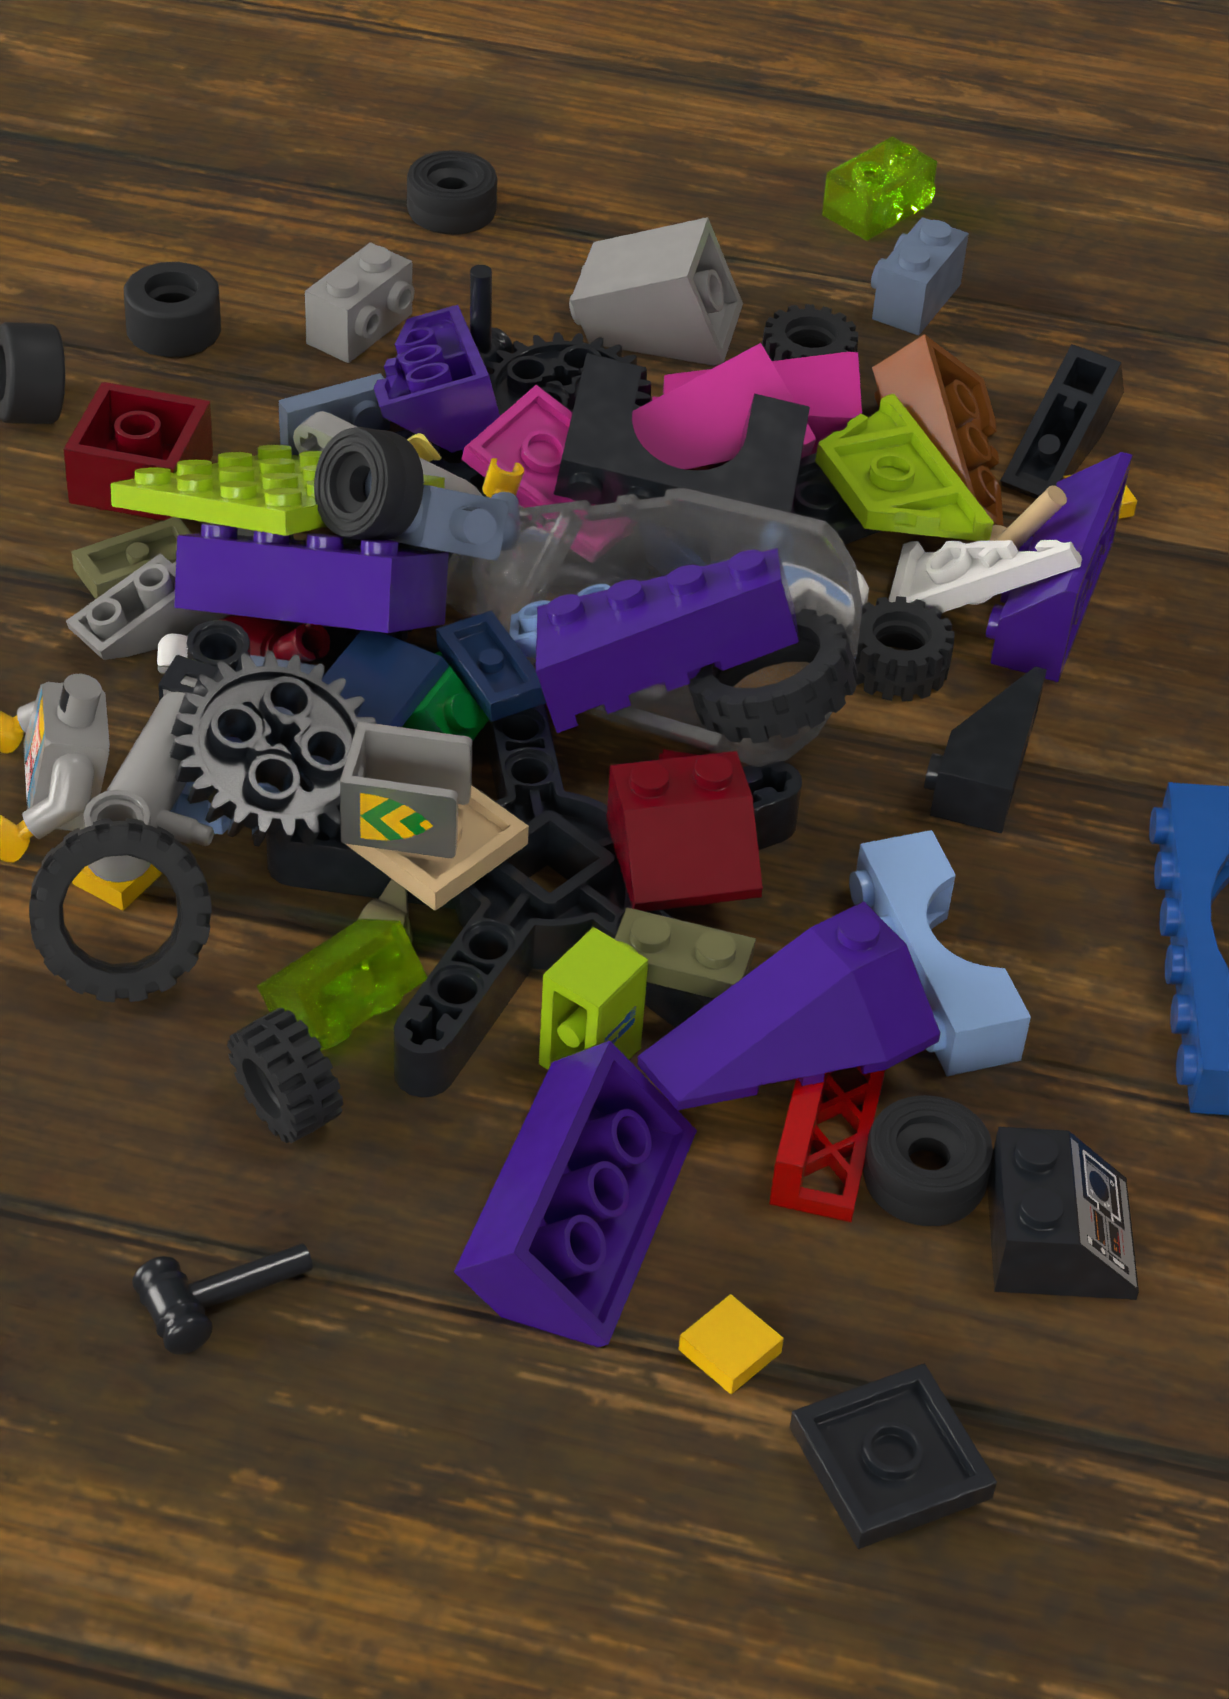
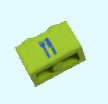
(593, 998)

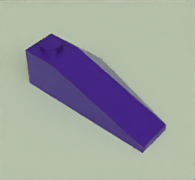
(815, 1007)

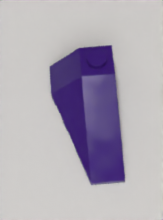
(438, 381)

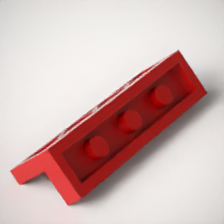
(802, 1133)

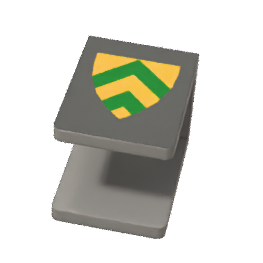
(405, 789)

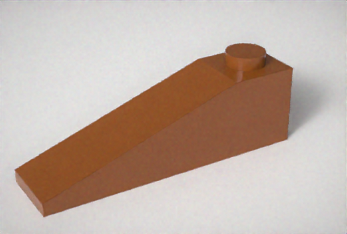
(951, 410)

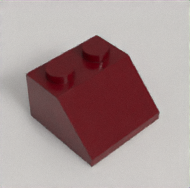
(684, 831)

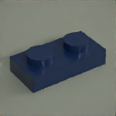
(490, 665)

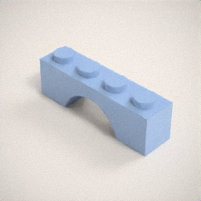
(973, 1004)

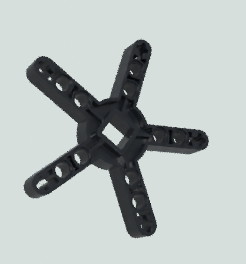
(505, 914)

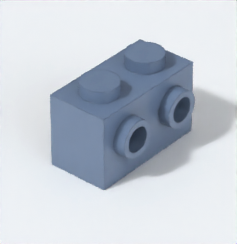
(919, 275)

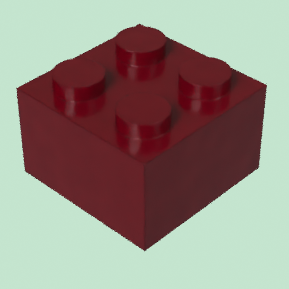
(131, 431)

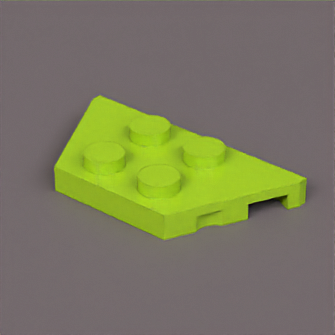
(899, 478)

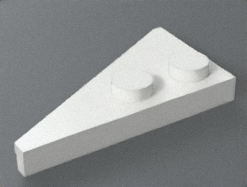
(976, 570)

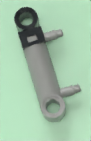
(146, 780)

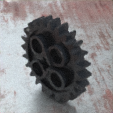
(554, 368)
(272, 749)

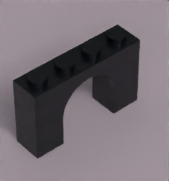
(609, 461)

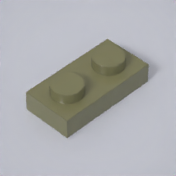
(114, 559)
(687, 953)

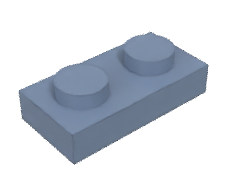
(350, 401)

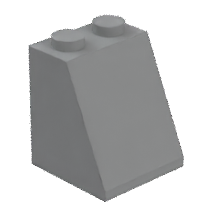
(660, 293)

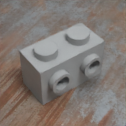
(358, 302)

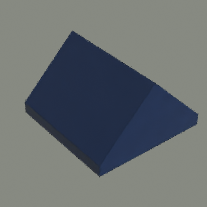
(387, 675)

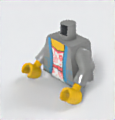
(62, 758)

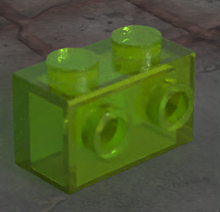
(879, 188)
(347, 979)

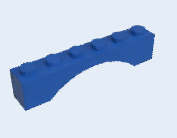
(1193, 871)

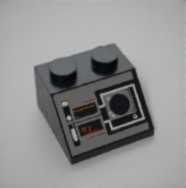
(1058, 1218)

